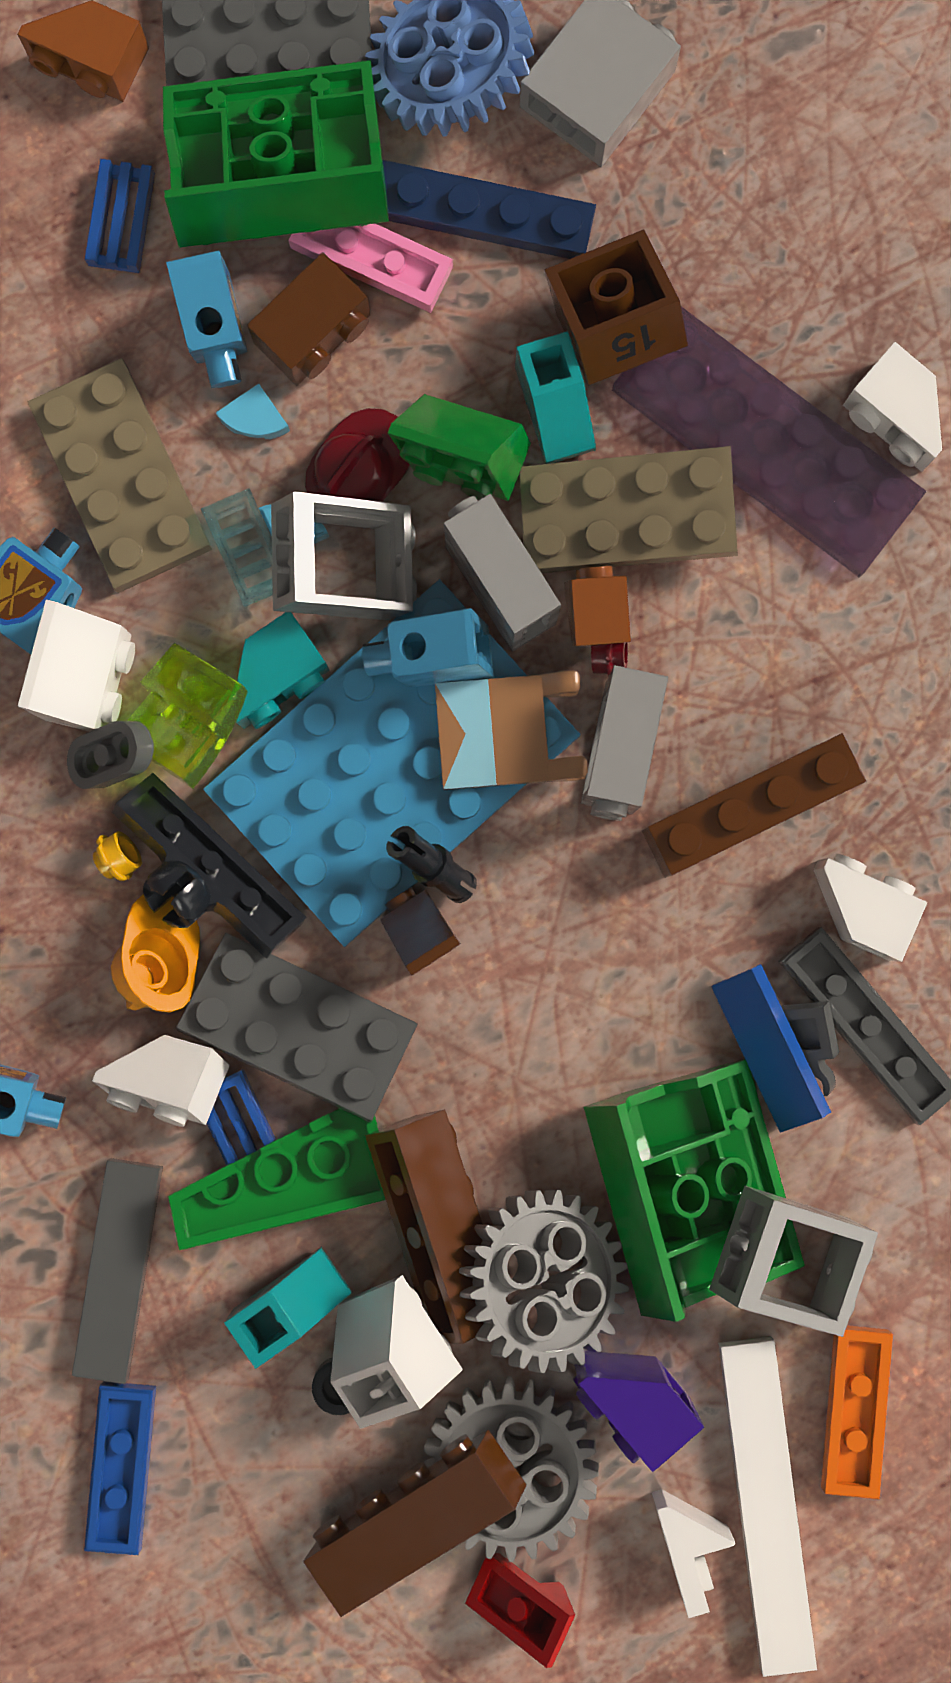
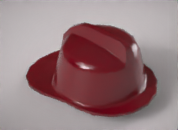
(358, 459)

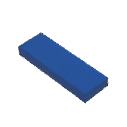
(771, 1049)
(120, 1468)

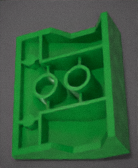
(274, 154)
(675, 1177)

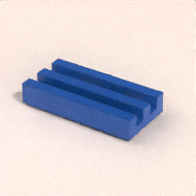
(125, 175)
(254, 1110)

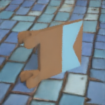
(497, 731)

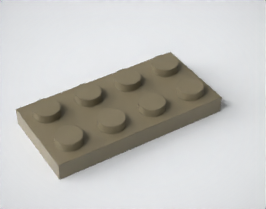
(119, 475)
(629, 510)

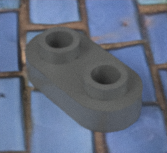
(110, 754)

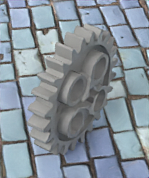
(561, 1325)
(540, 1508)

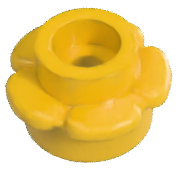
(116, 856)

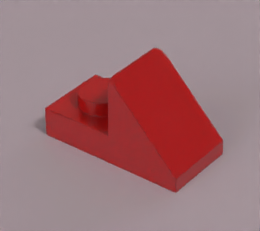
(521, 1608)

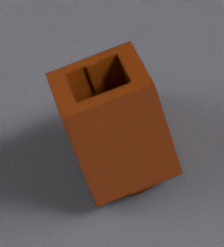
(89, 46)
(597, 607)

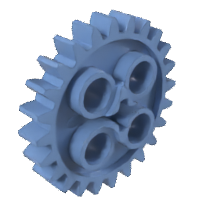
(449, 60)

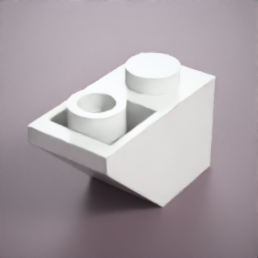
(900, 406)
(868, 911)
(167, 1076)

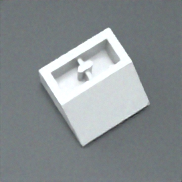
(388, 1354)

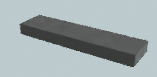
(869, 1026)
(117, 1271)

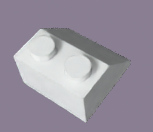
(76, 668)

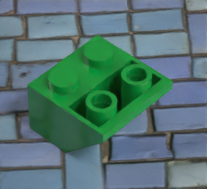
(461, 447)

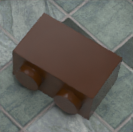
(310, 320)

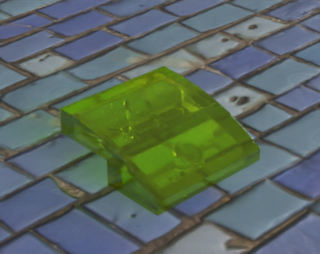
(188, 713)

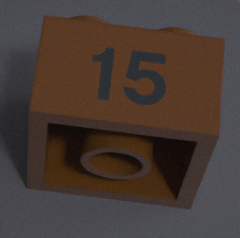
(617, 307)

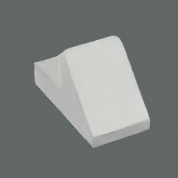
(688, 1538)

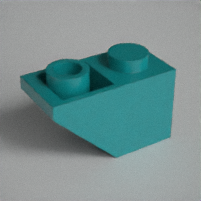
(555, 397)
(275, 667)
(287, 1307)

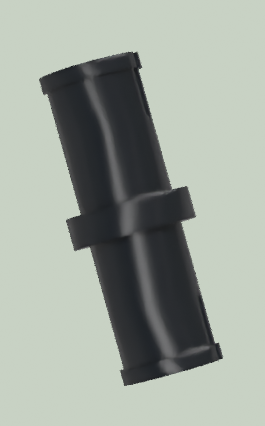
(431, 864)

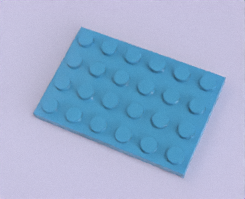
(350, 772)

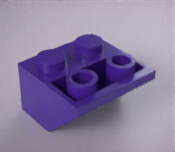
(641, 1404)

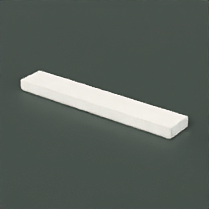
(767, 1506)

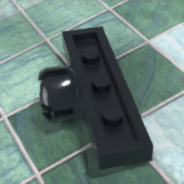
(203, 870)

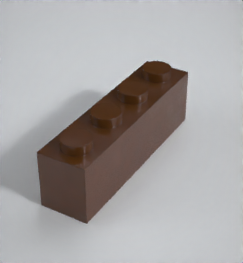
(753, 805)
(431, 1214)
(414, 1522)

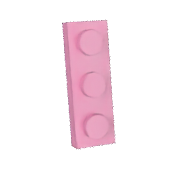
(381, 260)

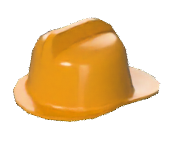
(155, 960)

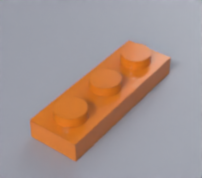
(857, 1412)

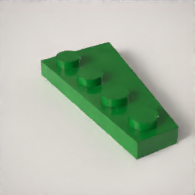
(287, 1181)

